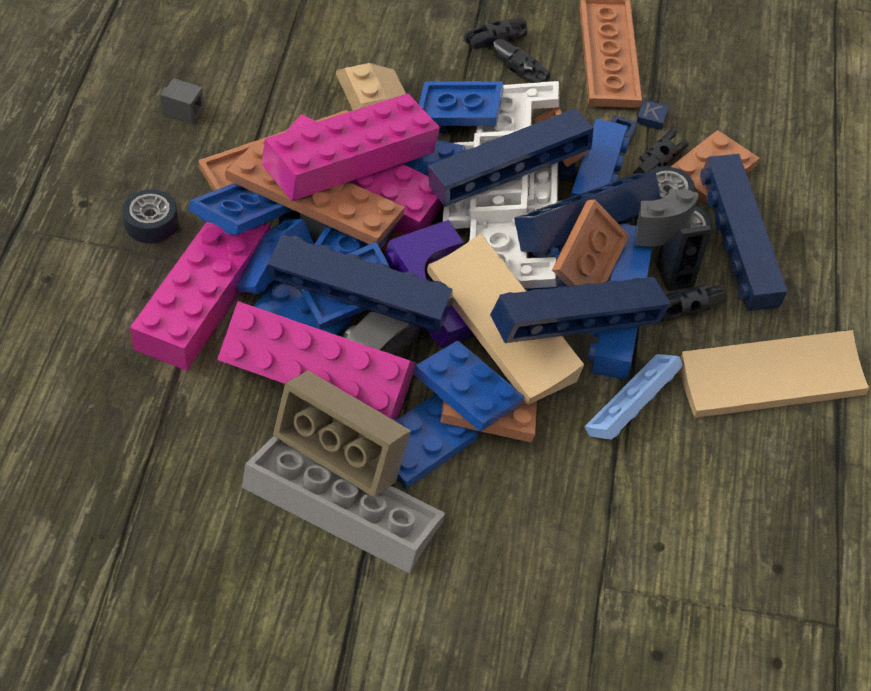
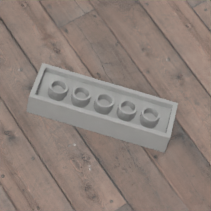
(385, 525)

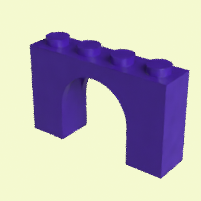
(414, 254)

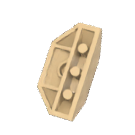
(369, 84)

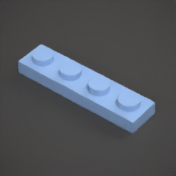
(633, 396)

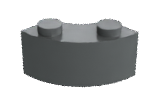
(665, 217)
(383, 333)

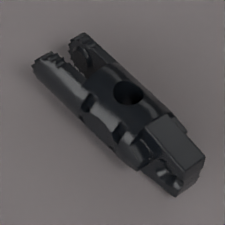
(487, 34)
(520, 62)
(661, 153)
(693, 301)

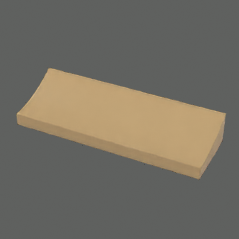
(477, 280)
(772, 373)

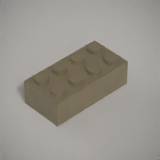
(341, 433)

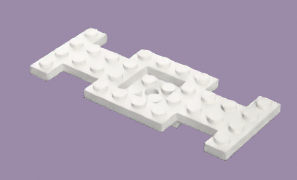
(495, 209)

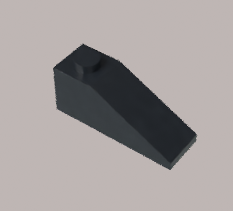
(682, 257)

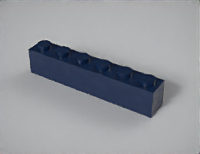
(510, 157)
(553, 223)
(743, 232)
(361, 283)
(579, 309)

